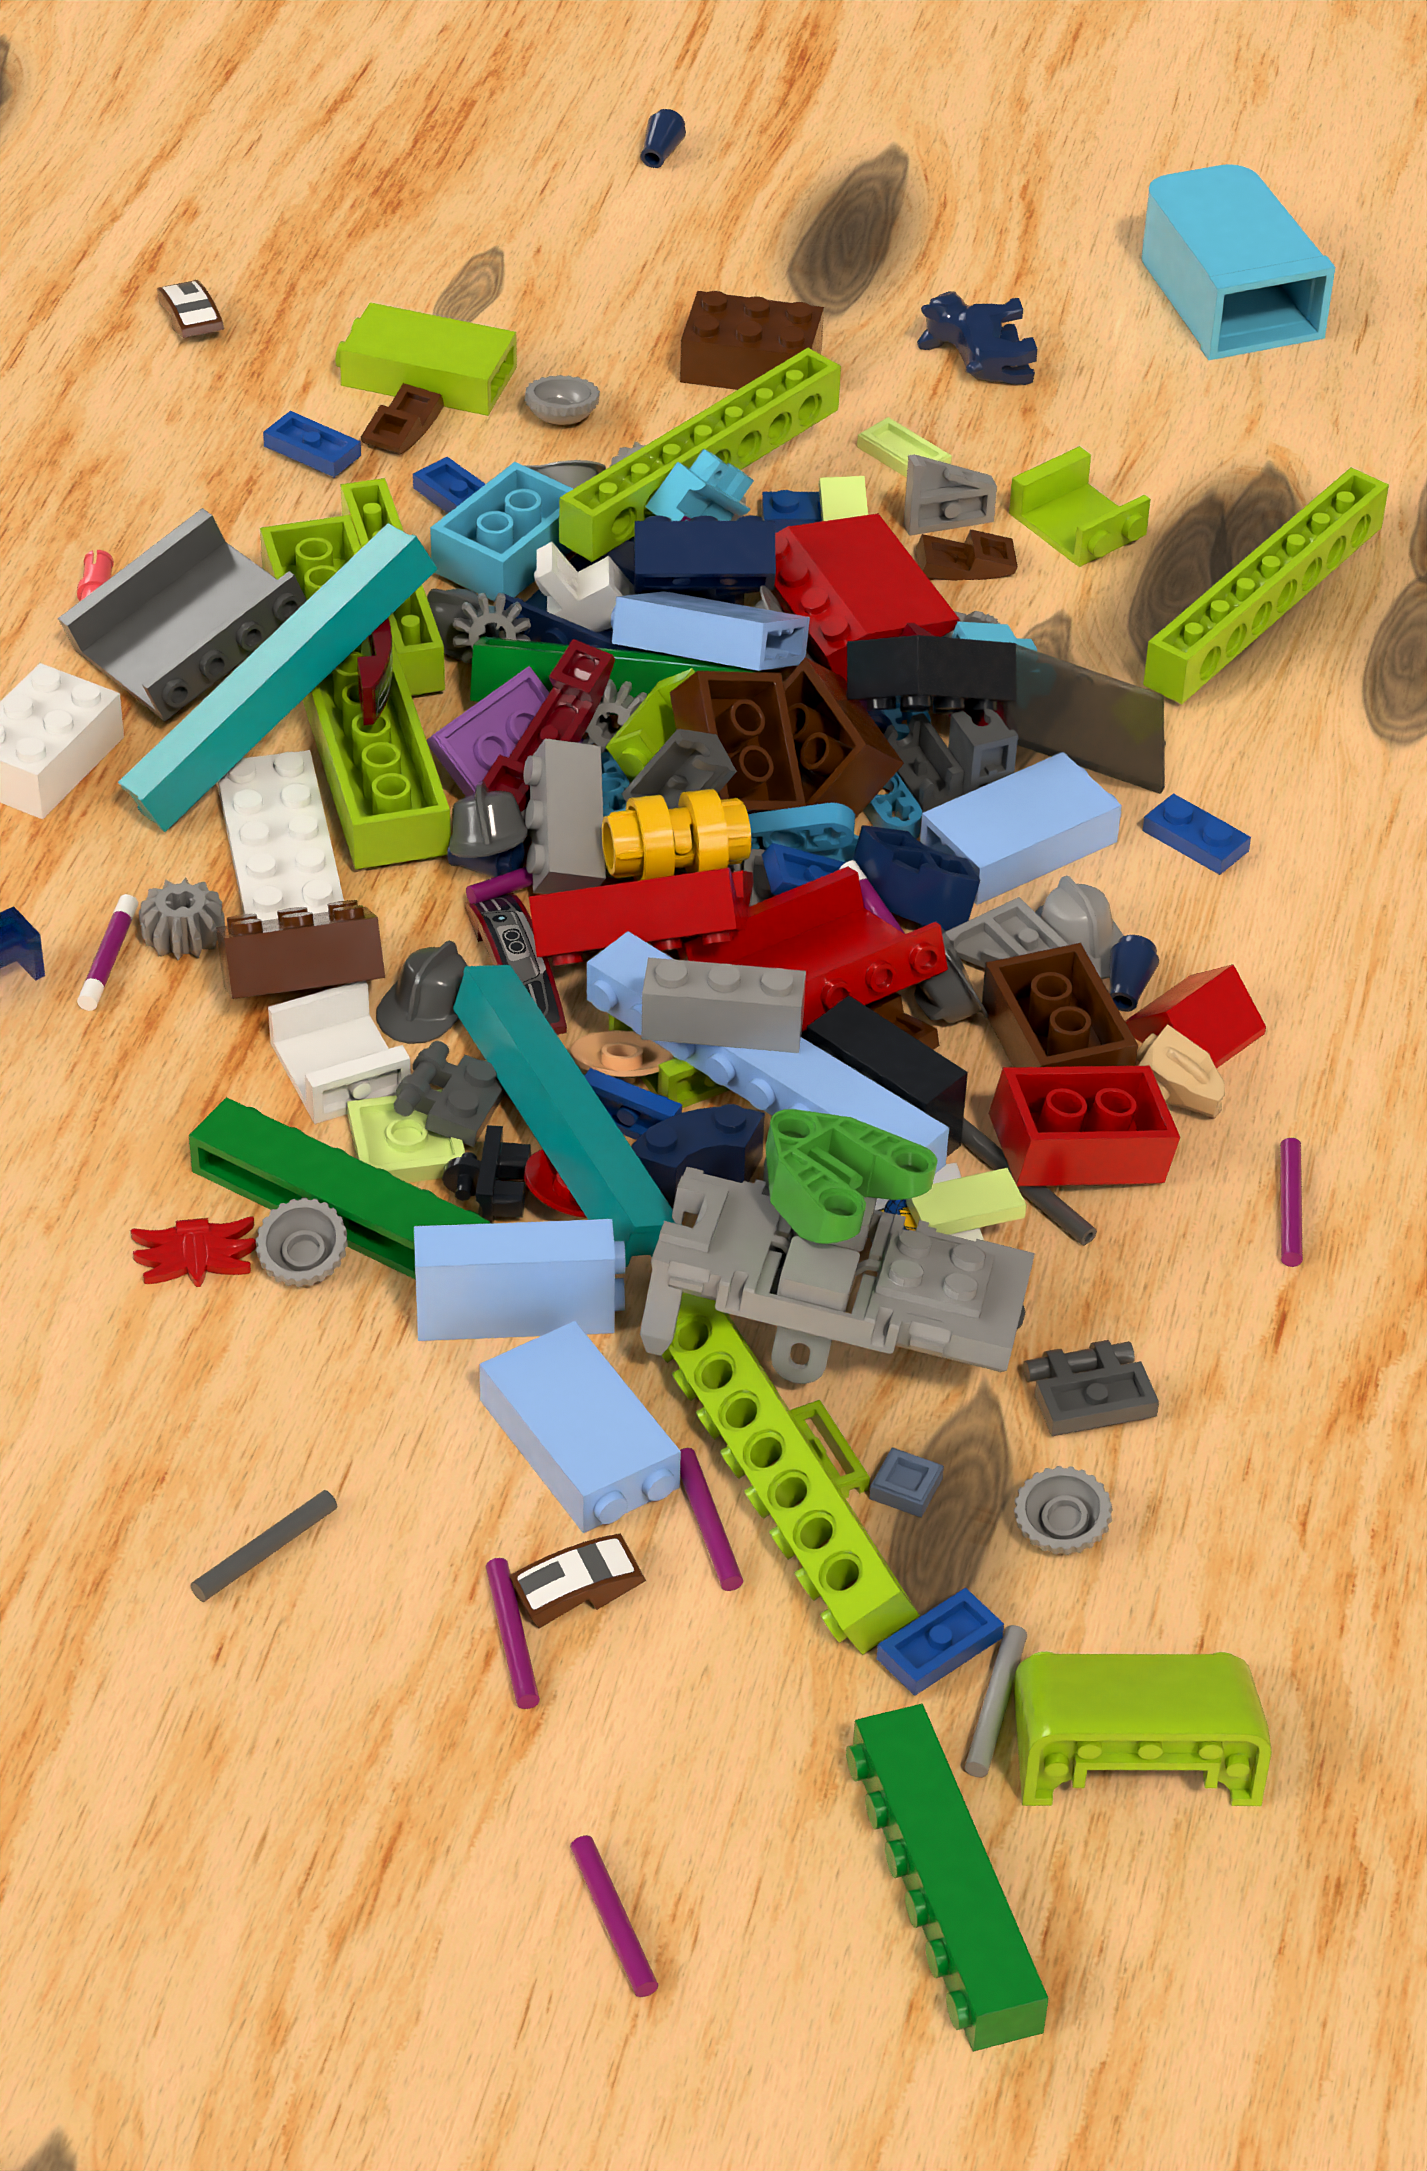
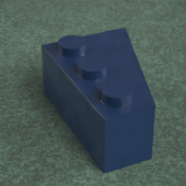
(704, 555)

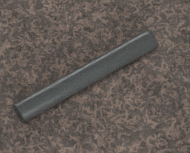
(263, 1545)

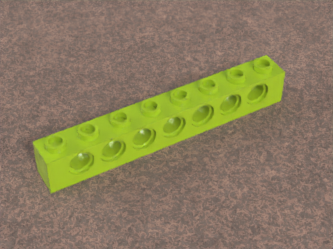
(735, 429)
(1264, 585)
(876, 1601)

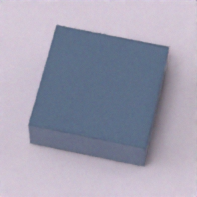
(906, 1482)

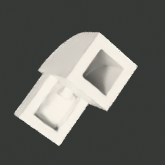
(580, 596)

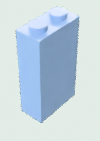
(710, 630)
(1025, 824)
(517, 1278)
(580, 1426)

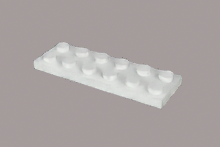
(279, 835)

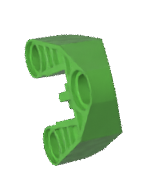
(830, 1162)

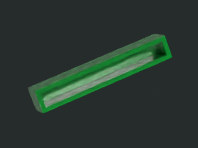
(501, 659)
(281, 1163)
(947, 1879)

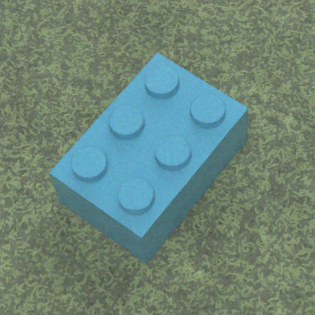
(496, 532)

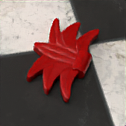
(194, 1249)

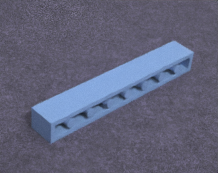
(763, 1077)

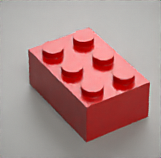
(1083, 1125)

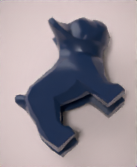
(980, 338)

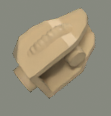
(1183, 1072)

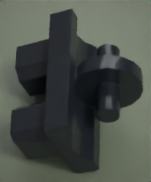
(482, 1178)

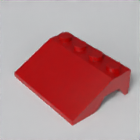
(854, 586)
(652, 909)

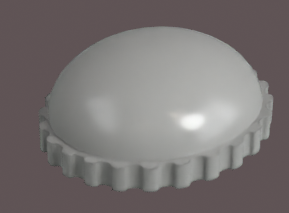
(562, 399)
(301, 1242)
(1063, 1510)

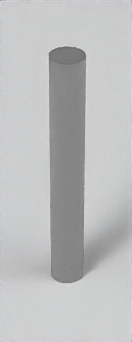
(995, 1701)

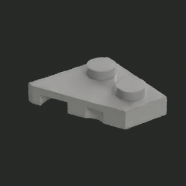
(946, 496)

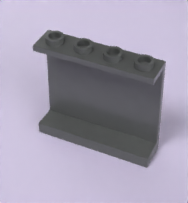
(180, 616)

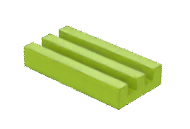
(855, 1476)

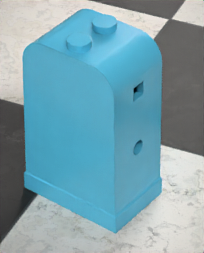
(1235, 262)

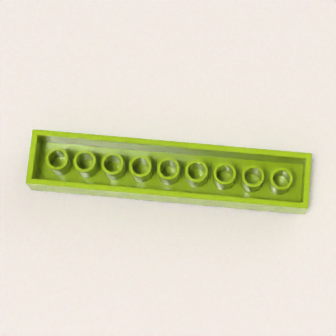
(379, 771)

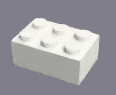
(53, 737)

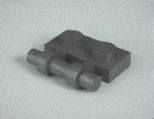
(464, 1104)
(1091, 1387)

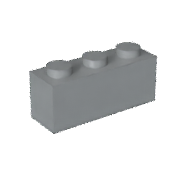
(565, 816)
(723, 1005)

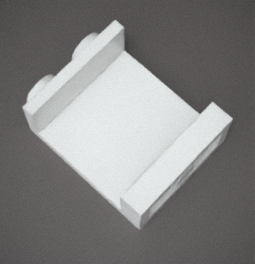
(335, 1050)

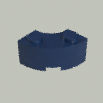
(916, 878)
(712, 1139)

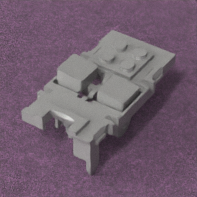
(928, 1296)

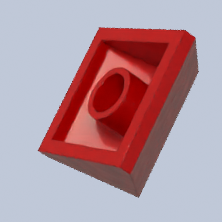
(1208, 1010)

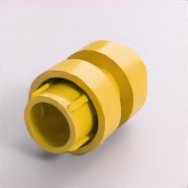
(655, 840)

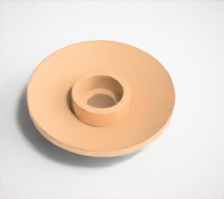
(619, 1054)

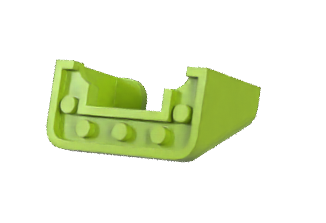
(1139, 1716)

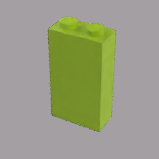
(428, 351)

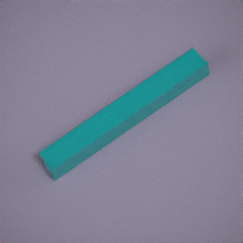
(277, 676)
(561, 1107)

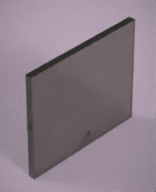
(1089, 718)

